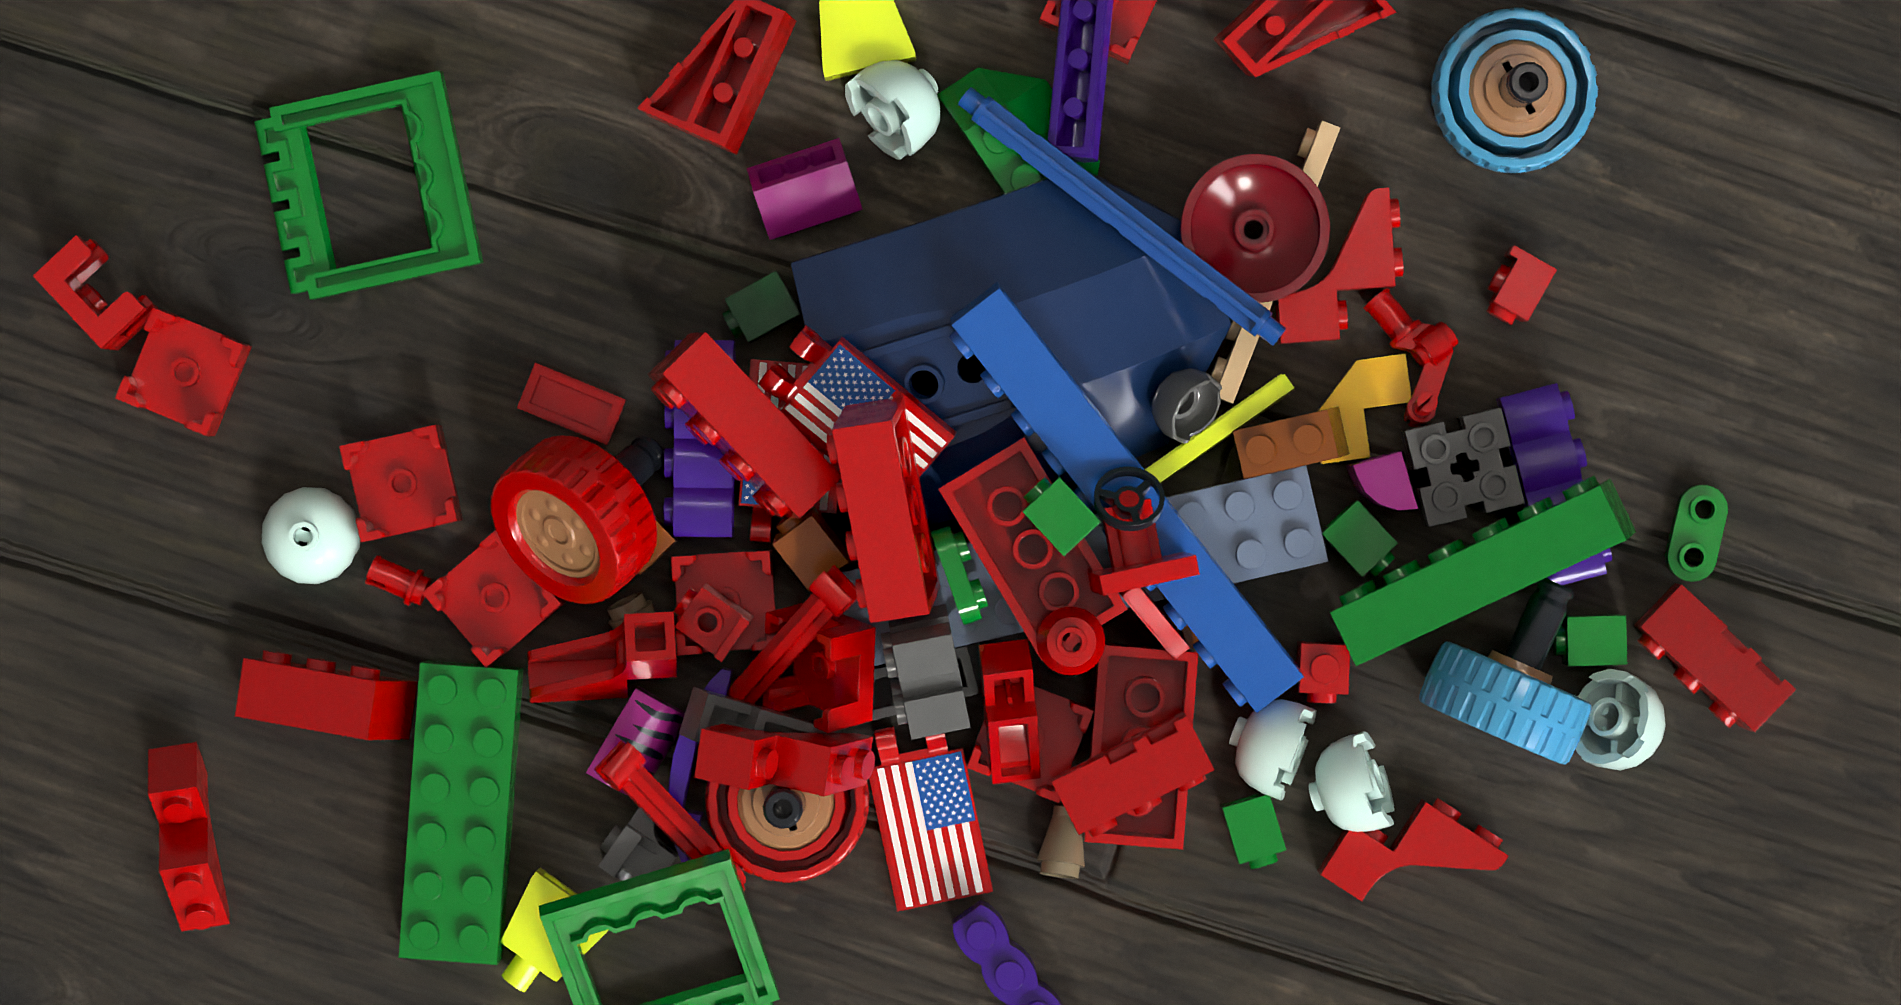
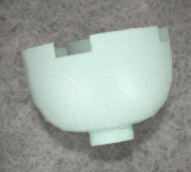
(897, 104)
(330, 542)
(1623, 721)
(1271, 745)
(1352, 785)

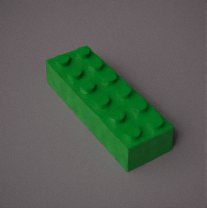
(1478, 574)
(461, 812)

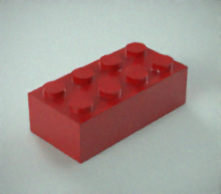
(743, 425)
(884, 510)
(1014, 551)
(1132, 693)

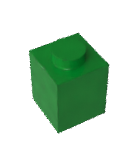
(1059, 514)
(1360, 540)
(1592, 640)
(1253, 830)

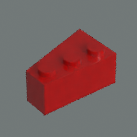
(1284, 30)
(724, 75)
(1712, 660)
(325, 698)
(1133, 775)

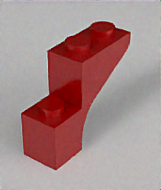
(1362, 264)
(604, 662)
(796, 761)
(186, 837)
(1427, 839)

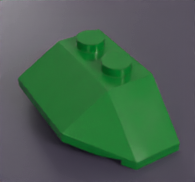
(1022, 96)

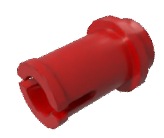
(398, 580)

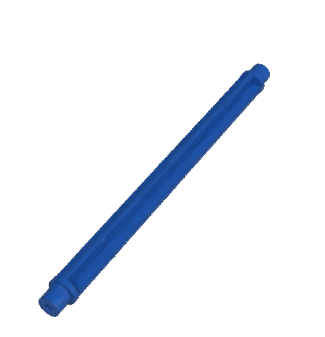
(1122, 215)

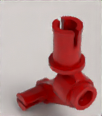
(1428, 345)

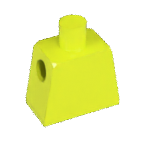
(861, 35)
(528, 937)

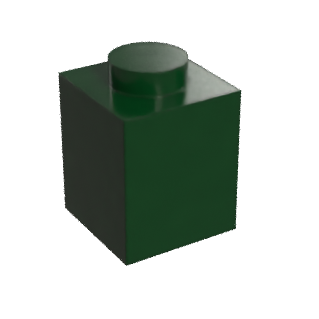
(760, 308)

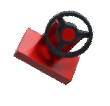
(1134, 537)

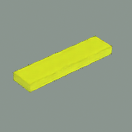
(1221, 428)

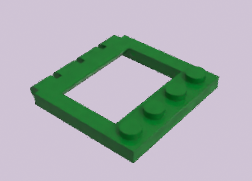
(436, 168)
(663, 895)

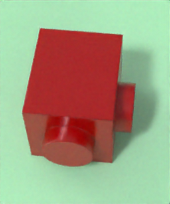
(1324, 670)

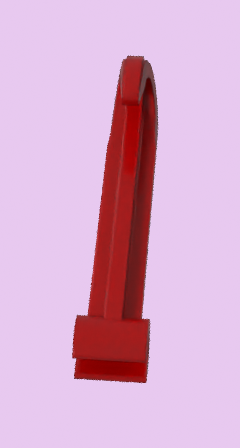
(830, 596)
(625, 771)

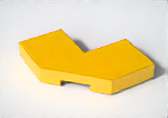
(1367, 385)

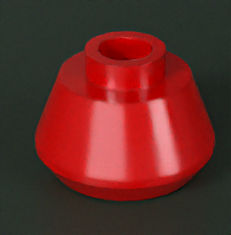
(1083, 629)

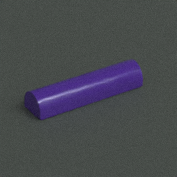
(1080, 78)

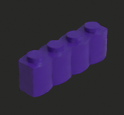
(1548, 458)
(702, 486)
(1003, 963)

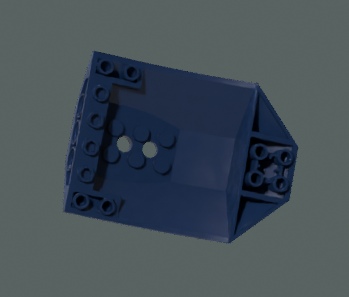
(1080, 284)

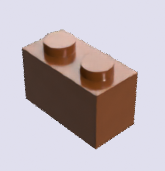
(1291, 442)

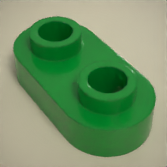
(1693, 532)
(967, 594)

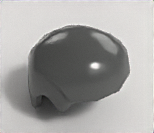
(1186, 403)

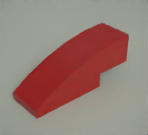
(1010, 711)

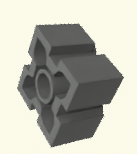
(1447, 493)
(929, 680)

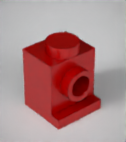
(1519, 286)
(731, 620)

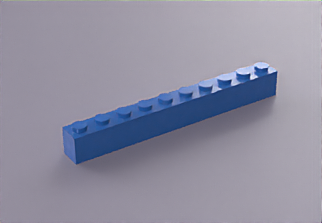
(1087, 448)

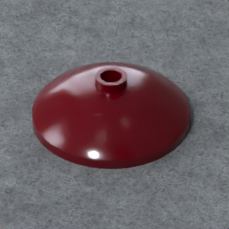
(1281, 201)

